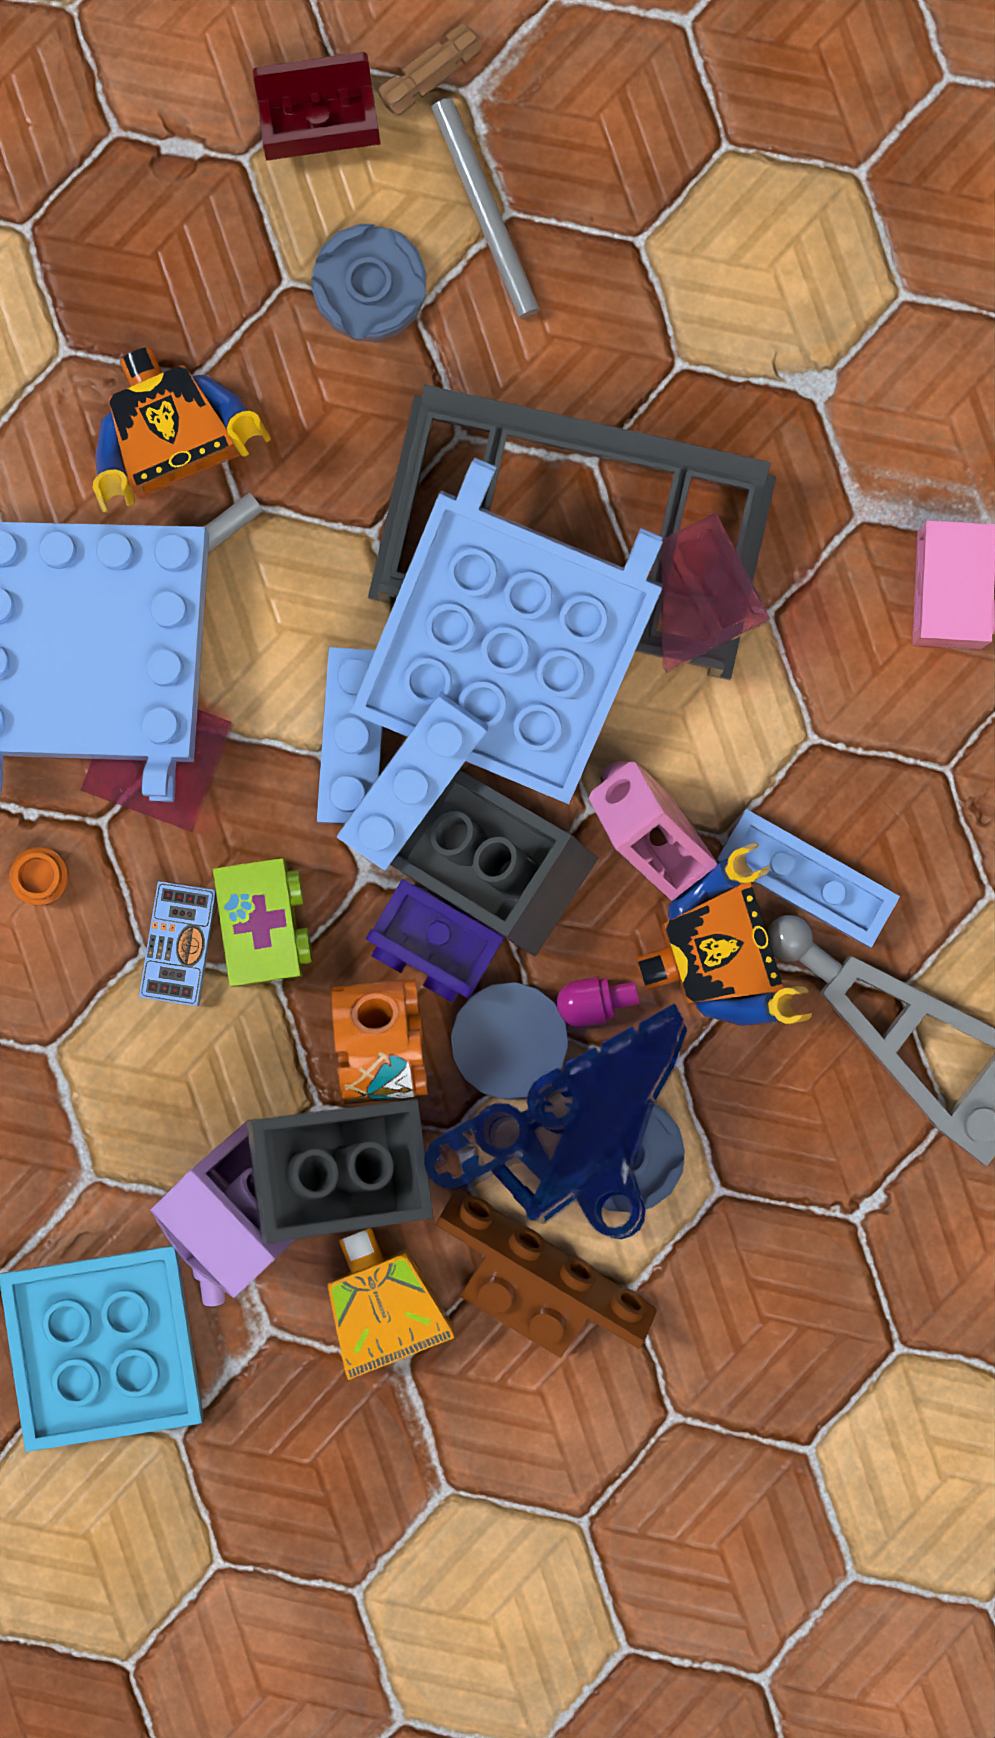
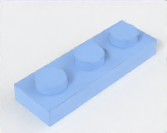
(349, 742)
(412, 781)
(812, 879)

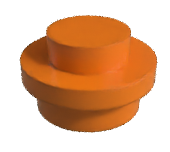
(39, 876)

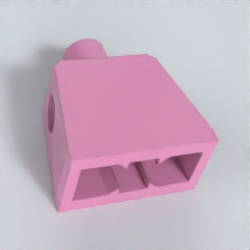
(629, 808)

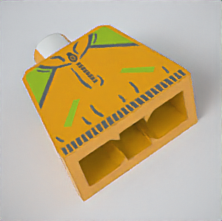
(383, 1307)

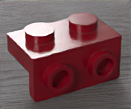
(316, 106)

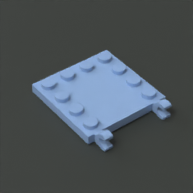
(512, 634)
(102, 644)

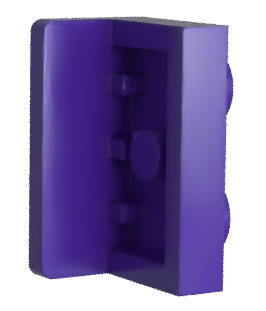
(433, 940)

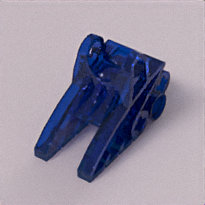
(600, 1133)

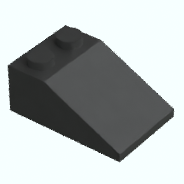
(496, 861)
(339, 1170)

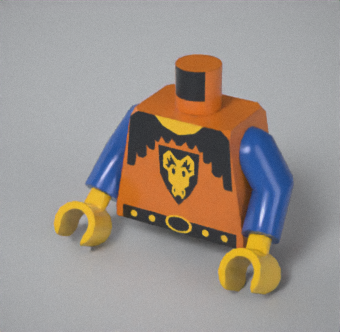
(167, 429)
(722, 950)

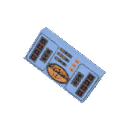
(178, 943)

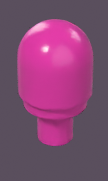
(594, 1000)

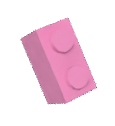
(954, 585)

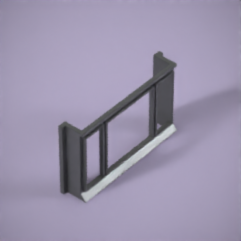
(587, 438)

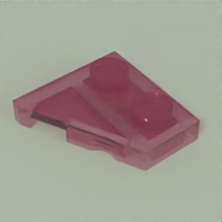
(704, 593)

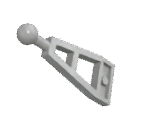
(972, 1118)

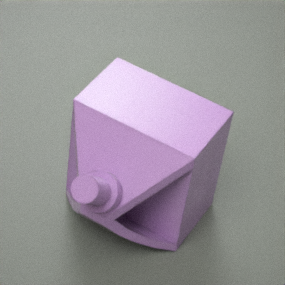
(216, 1221)

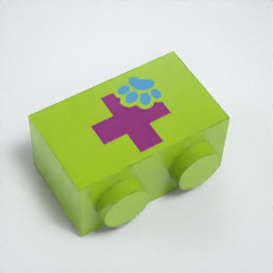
(261, 922)

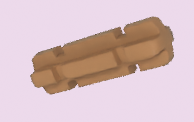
(430, 69)

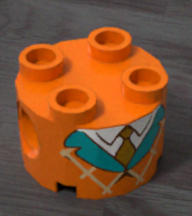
(379, 1041)

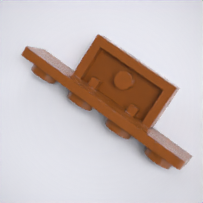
(536, 1284)

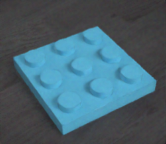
(101, 1348)

